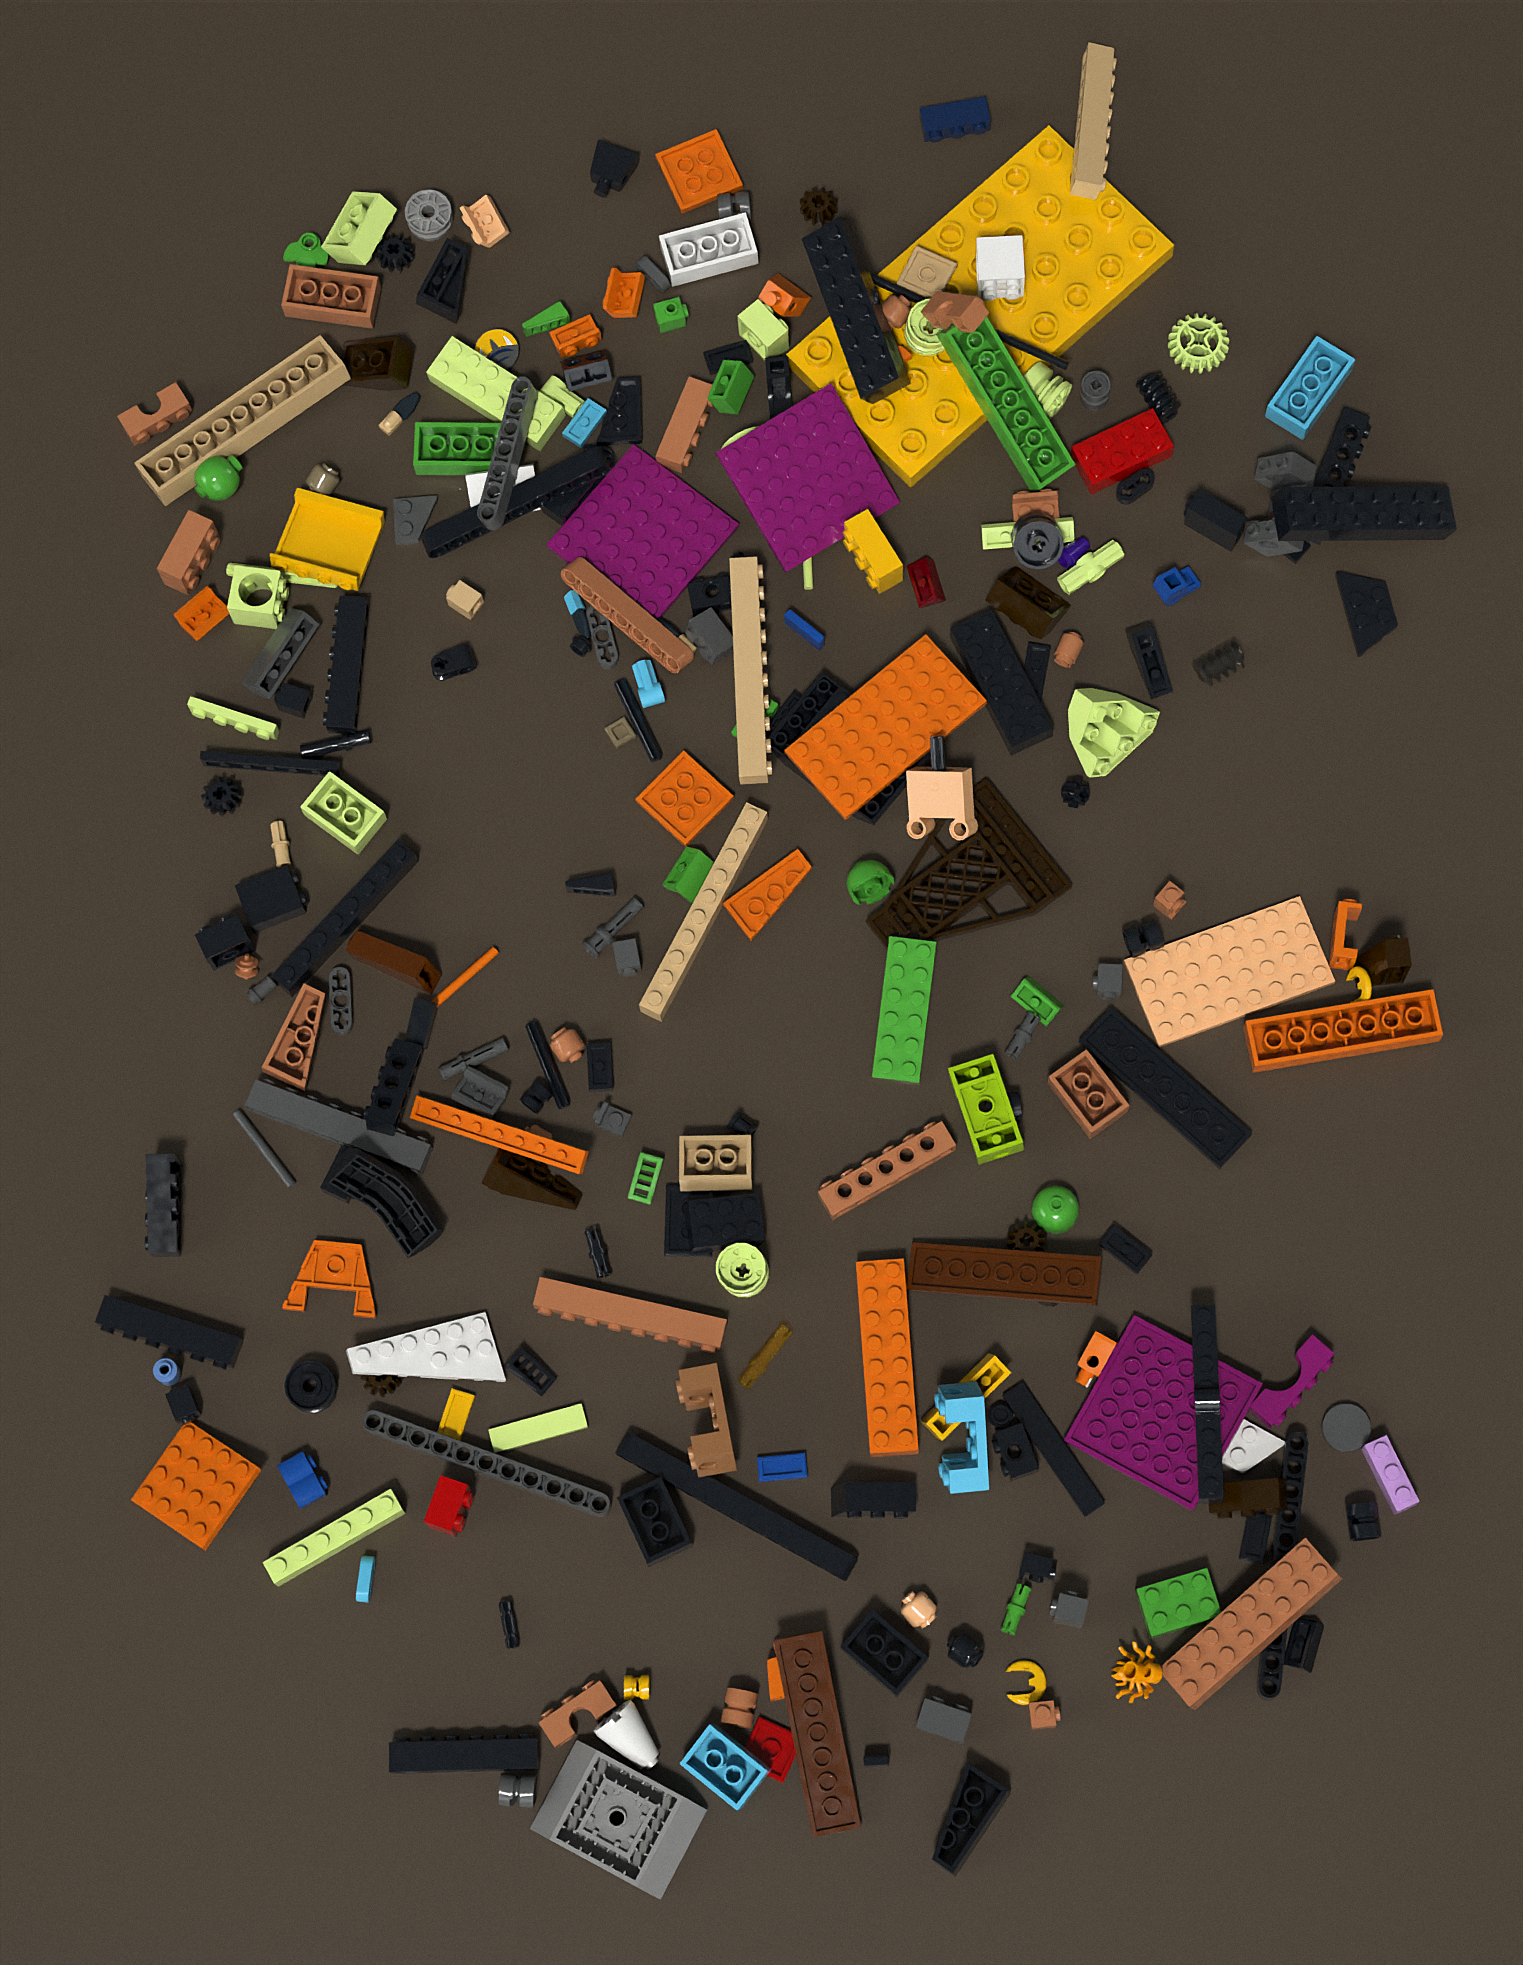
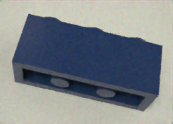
(955, 119)

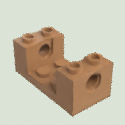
(713, 1451)

